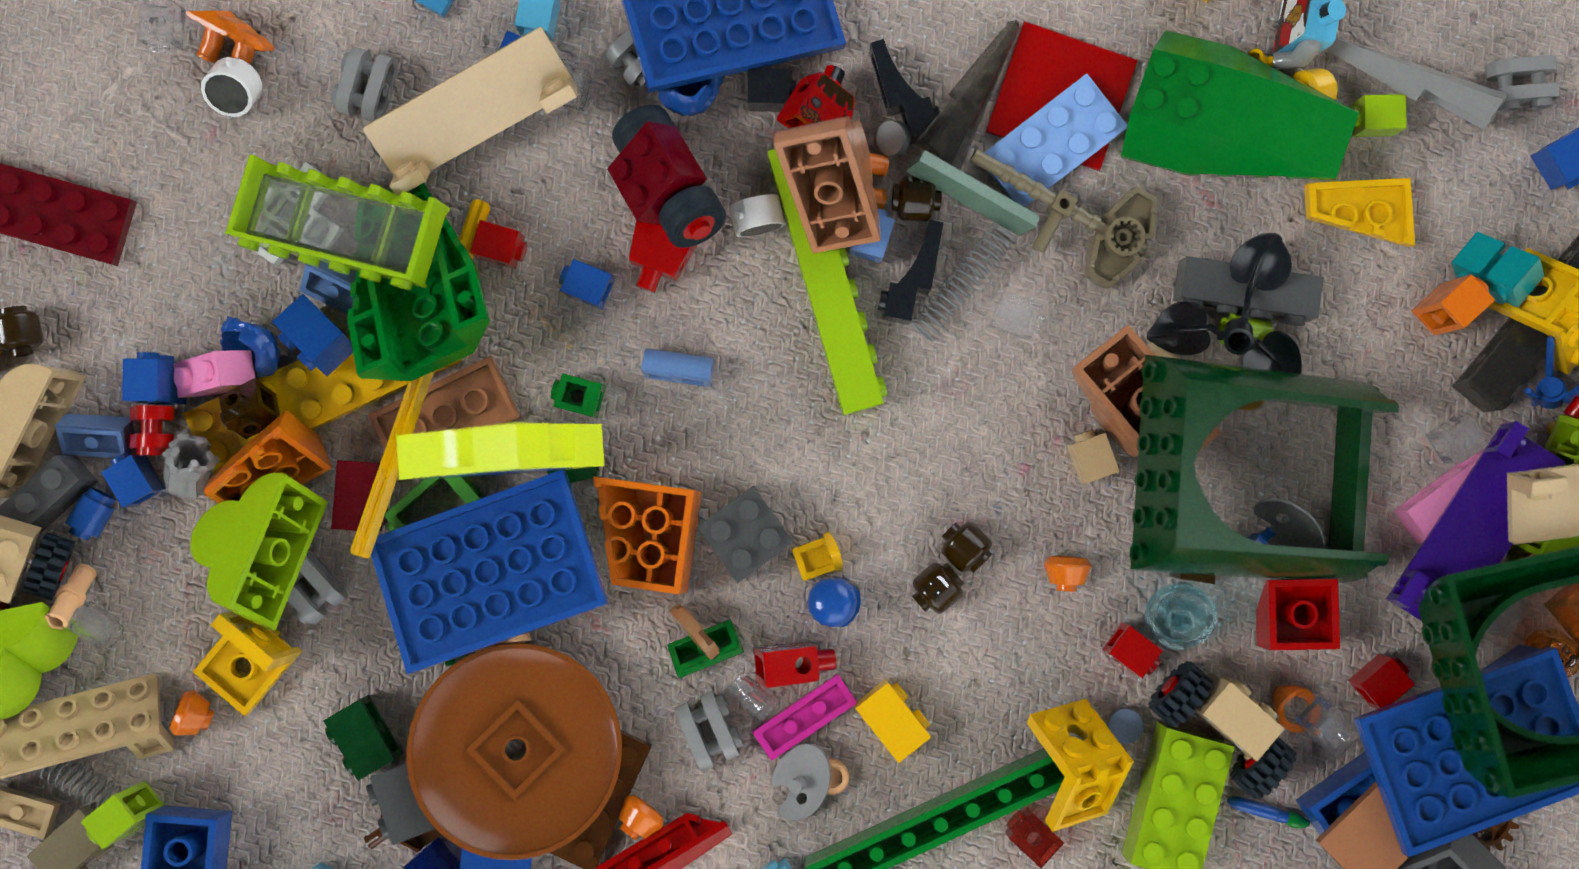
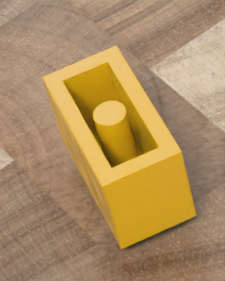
(893, 720)

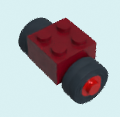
(663, 178)

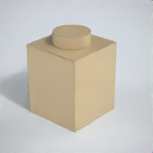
(1092, 456)

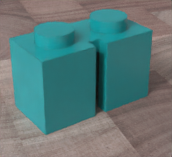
(1508, 275)

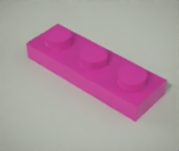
(804, 716)

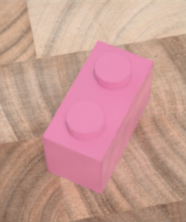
(213, 373)

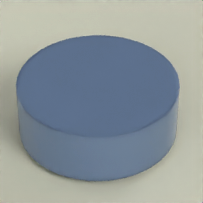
(1125, 724)

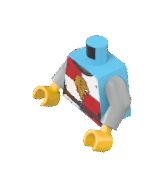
(1302, 32)

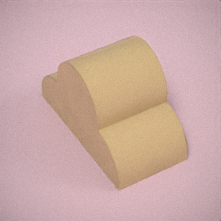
(30, 406)

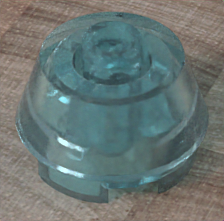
(1181, 615)

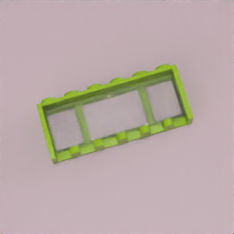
(336, 223)

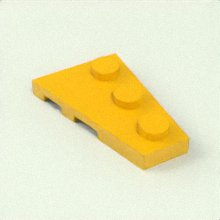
(1365, 207)

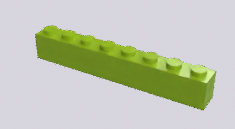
(834, 311)

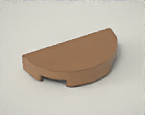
(694, 630)

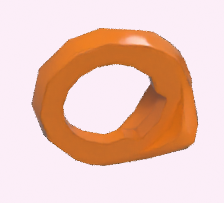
(1282, 695)

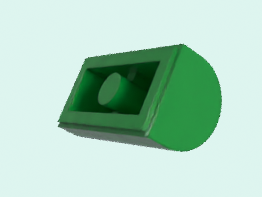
(689, 657)

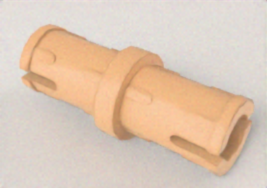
(70, 596)

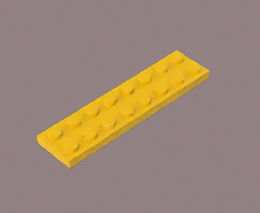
(304, 394)

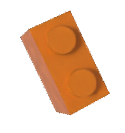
(1453, 304)

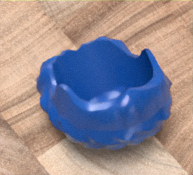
(691, 98)
(248, 336)

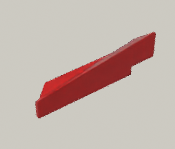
(672, 845)

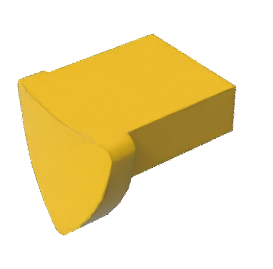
(818, 557)

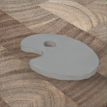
(1294, 529)
(803, 771)

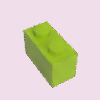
(121, 815)

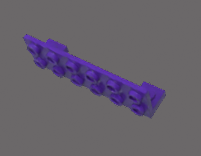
(1475, 522)

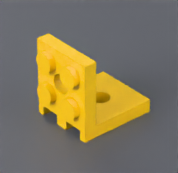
(1553, 312)
(261, 647)
(1090, 766)

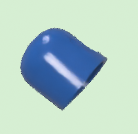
(834, 602)

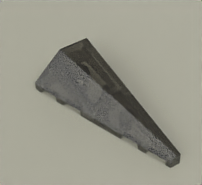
(956, 125)

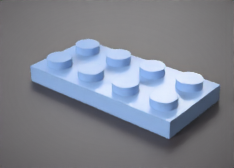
(1058, 137)

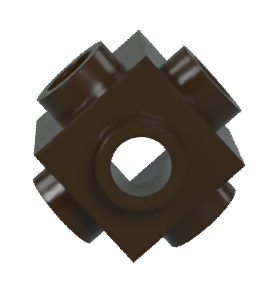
(248, 408)

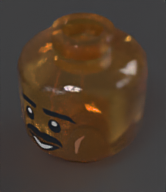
(1566, 647)

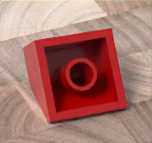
(1298, 615)

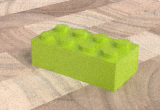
(1177, 799)

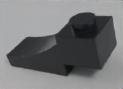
(898, 95)
(900, 298)

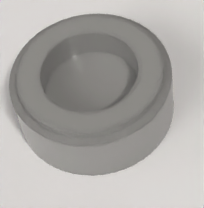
(893, 138)

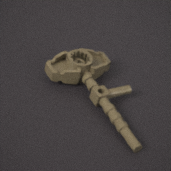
(1119, 231)

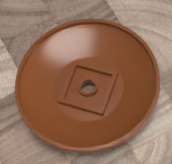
(502, 803)

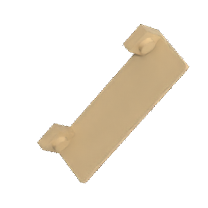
(470, 108)
(1543, 504)
(85, 725)

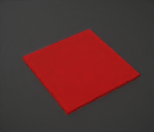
(1048, 64)

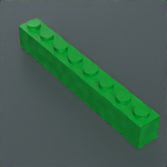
(944, 816)

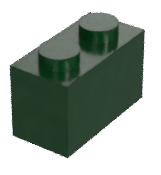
(362, 738)

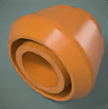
(1067, 571)
(191, 714)
(639, 818)

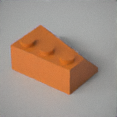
(280, 448)
(648, 533)

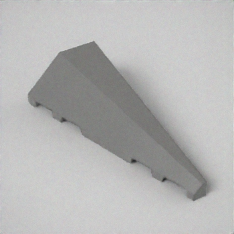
(1462, 97)

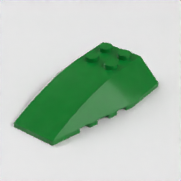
(1231, 115)
(419, 330)

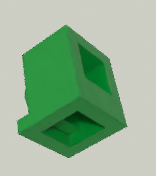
(567, 385)

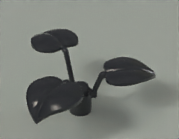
(1183, 326)

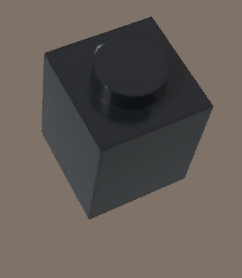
(768, 89)

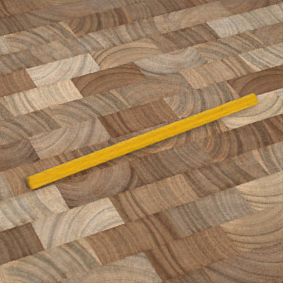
(404, 423)

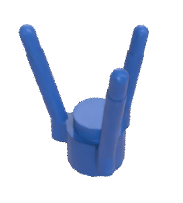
(1551, 390)

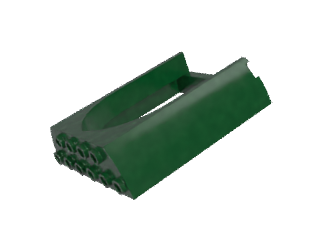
(1171, 516)
(1454, 621)

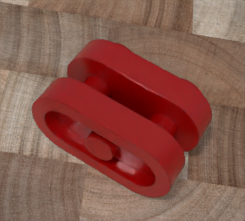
(151, 439)

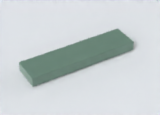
(972, 193)

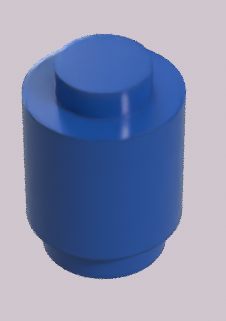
(91, 514)

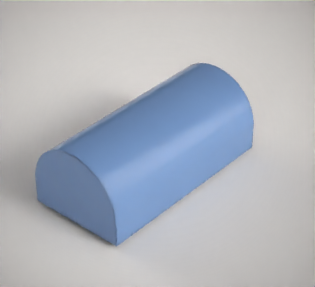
(677, 367)

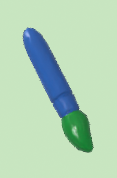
(1269, 812)

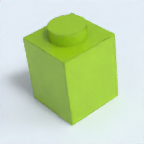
(1380, 115)

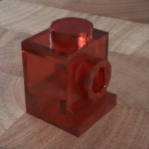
(1044, 845)

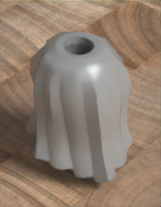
(188, 465)

